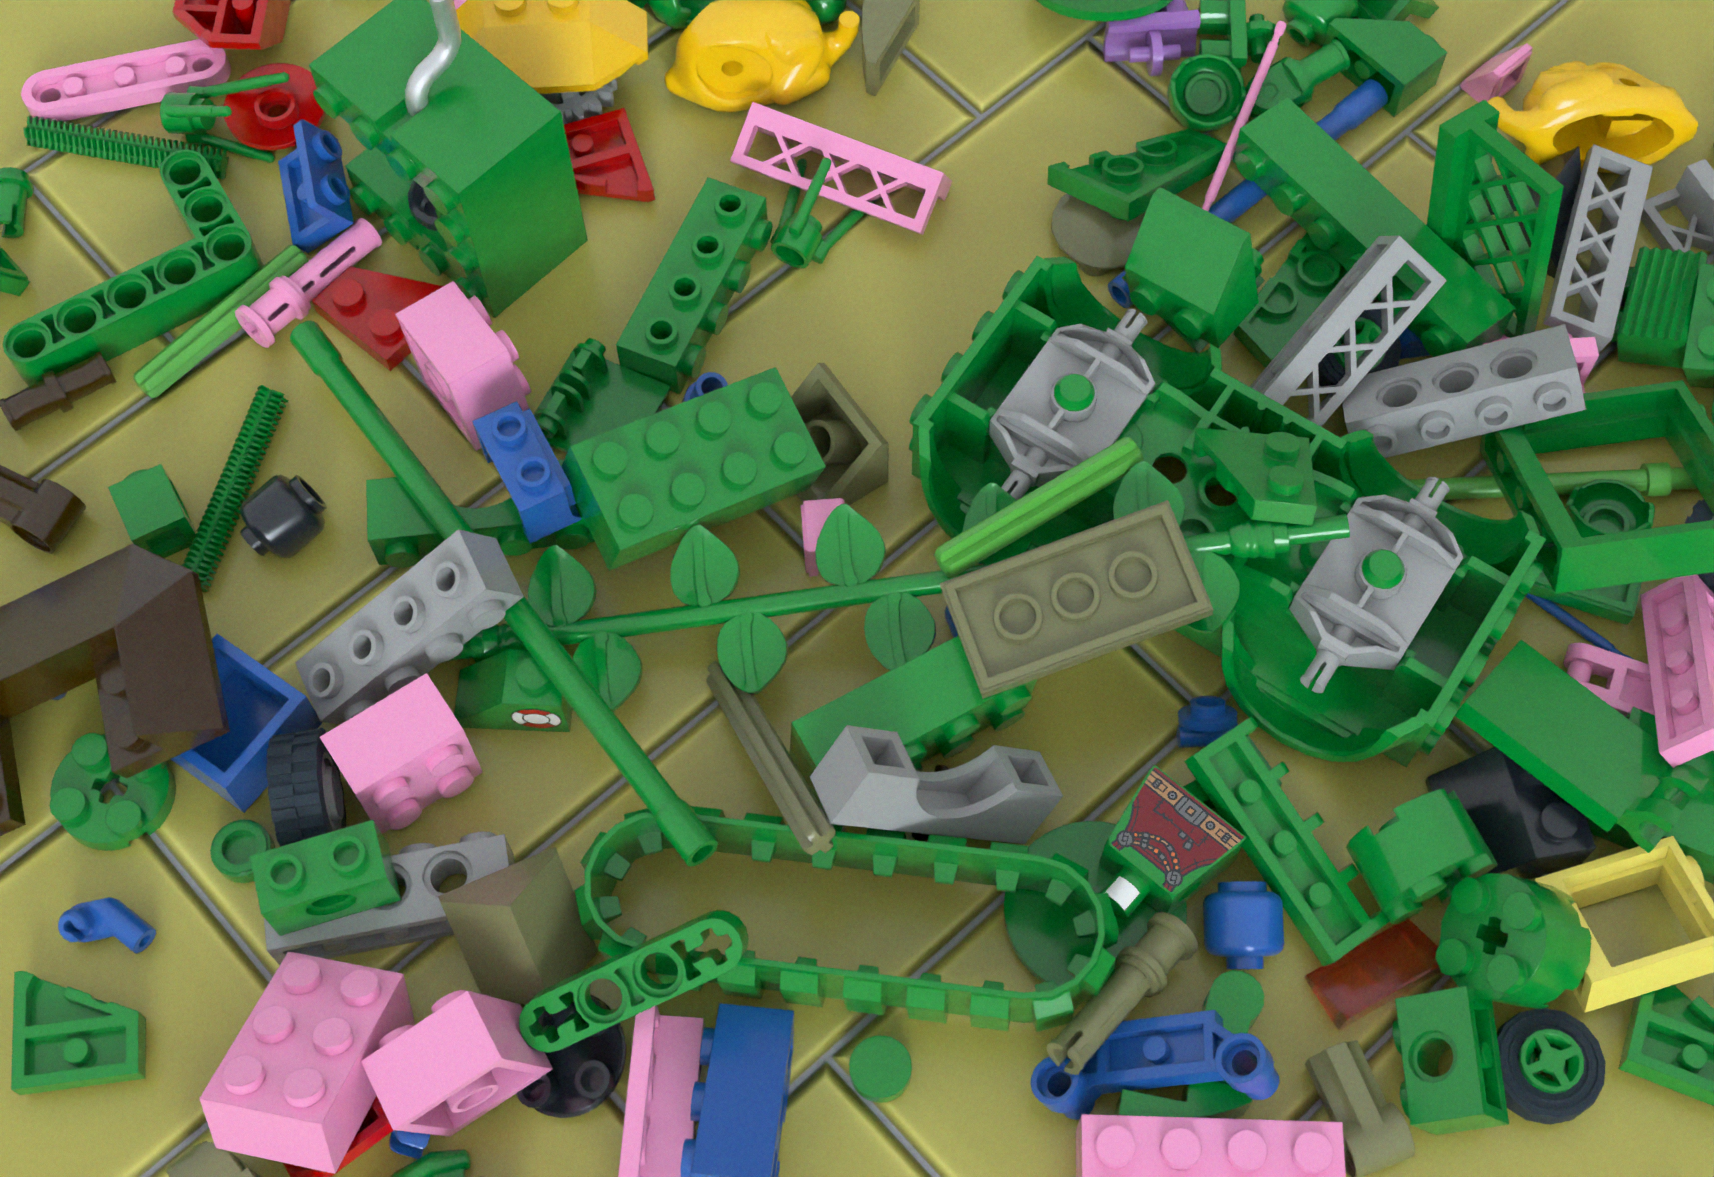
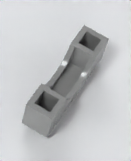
(874, 785)

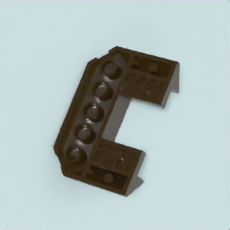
(144, 639)

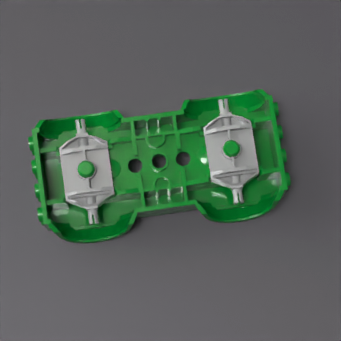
(1329, 644)

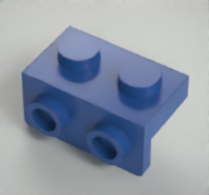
(315, 187)

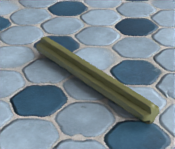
(773, 763)

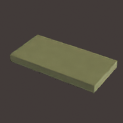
(1076, 599)

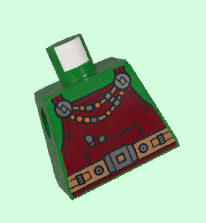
(1165, 847)

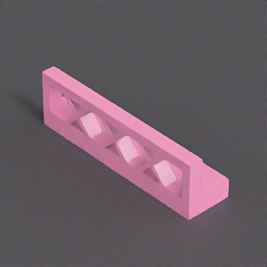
(845, 150)
(1681, 666)
(660, 1093)

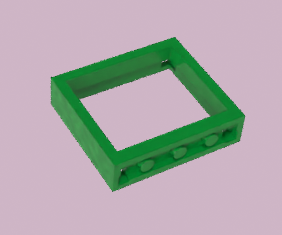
(1610, 418)

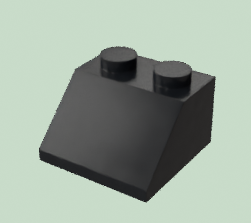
(1517, 815)

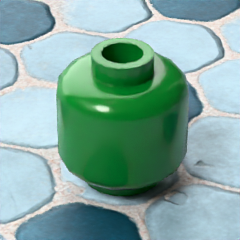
(1310, 18)

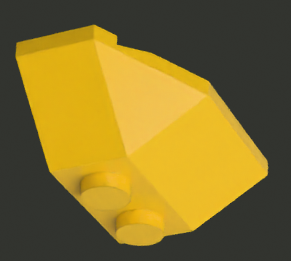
(560, 42)

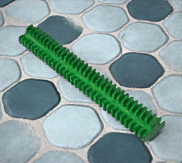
(103, 145)
(233, 483)

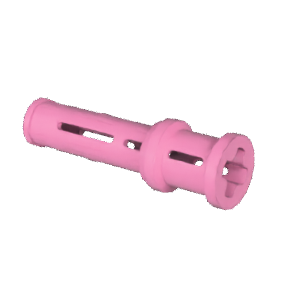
(292, 296)

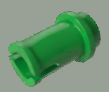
(14, 192)

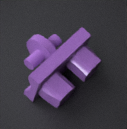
(1154, 37)

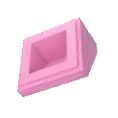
(1498, 74)
(813, 518)

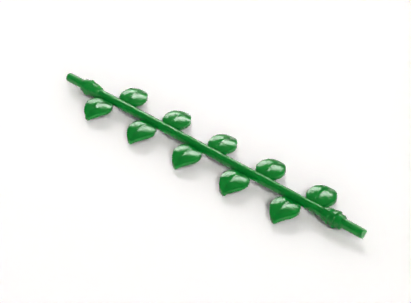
(846, 556)

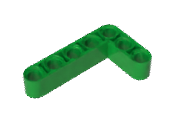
(152, 294)

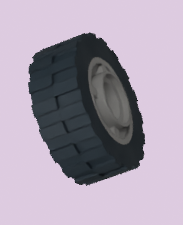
(303, 787)

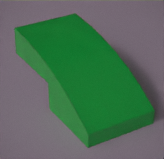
(1197, 1101)

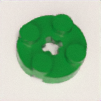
(108, 826)

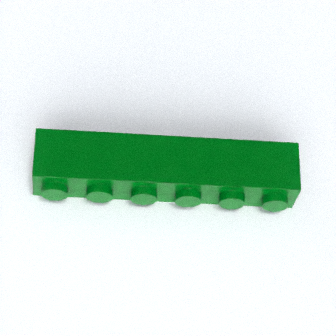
(1349, 209)

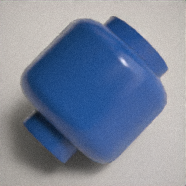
(1243, 924)

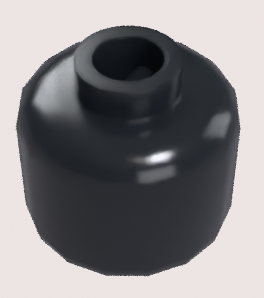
(282, 516)

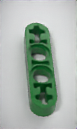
(637, 988)

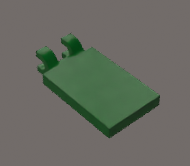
(1580, 746)

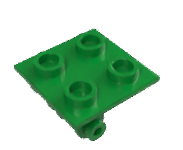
(595, 397)

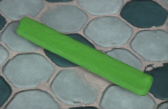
(213, 327)
(1037, 507)

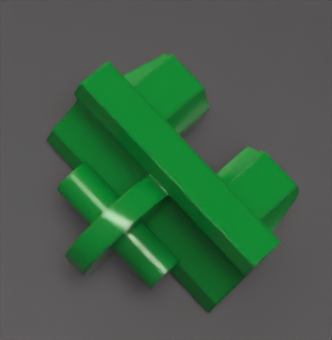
(1239, 37)

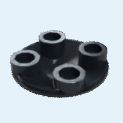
(581, 1072)

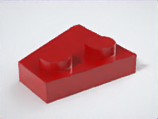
(608, 158)
(365, 307)

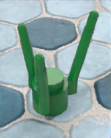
(194, 113)
(799, 236)

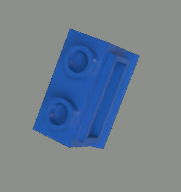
(528, 470)

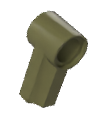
(1372, 1128)

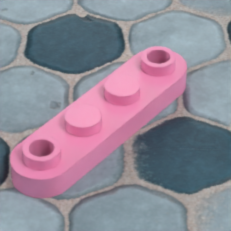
(123, 80)

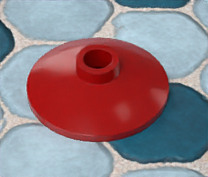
(266, 115)

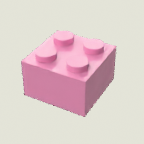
(462, 357)
(403, 754)
(453, 1064)

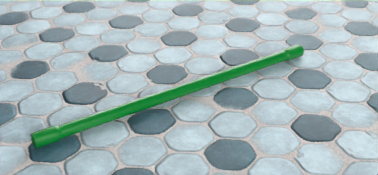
(671, 813)

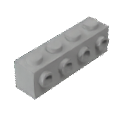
(410, 626)

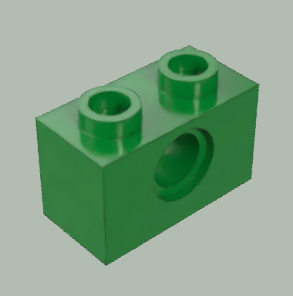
(324, 878)
(1473, 1088)

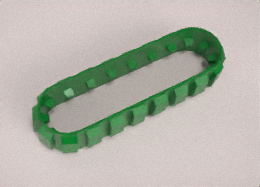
(883, 853)

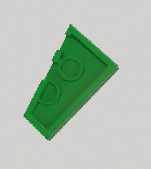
(1289, 299)

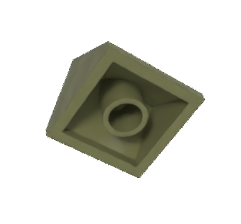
(844, 438)
(520, 928)

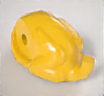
(756, 54)
(1600, 107)

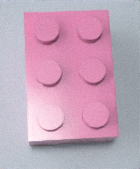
(295, 1070)

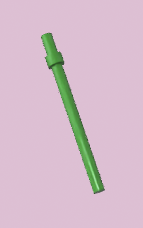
(1650, 479)

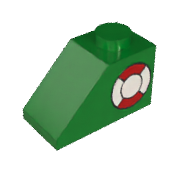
(510, 694)

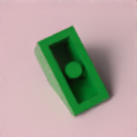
(1391, 54)

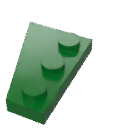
(1127, 181)

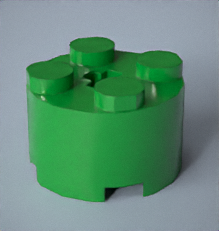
(1420, 854)
(1513, 940)

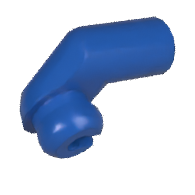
(104, 920)

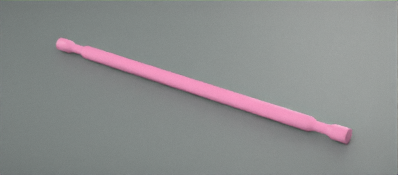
(1243, 115)

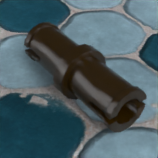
(57, 391)

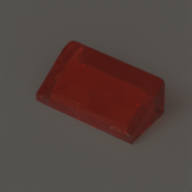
(1374, 973)

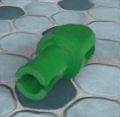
(1298, 78)

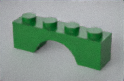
(404, 535)

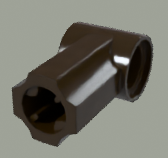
(37, 511)

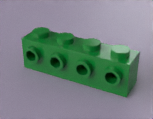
(695, 284)

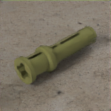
(1138, 974)

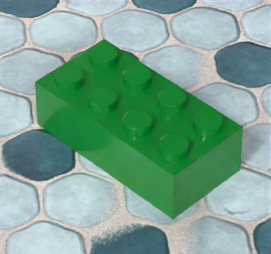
(691, 467)
(925, 701)

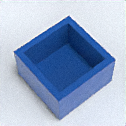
(256, 709)

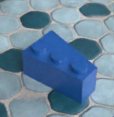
(743, 1094)

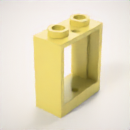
(1627, 872)

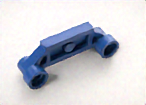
(1158, 1055)

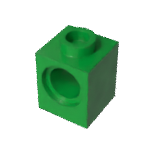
(153, 512)

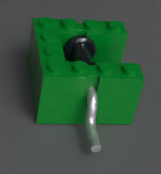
(455, 151)

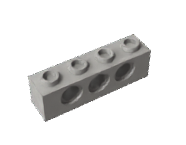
(1467, 392)
(414, 917)

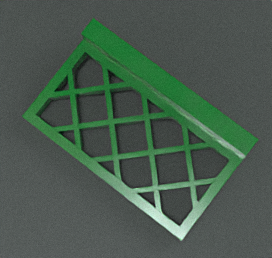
(1460, 214)

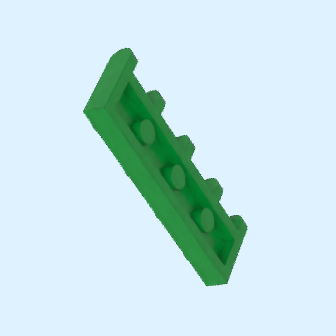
(1283, 845)

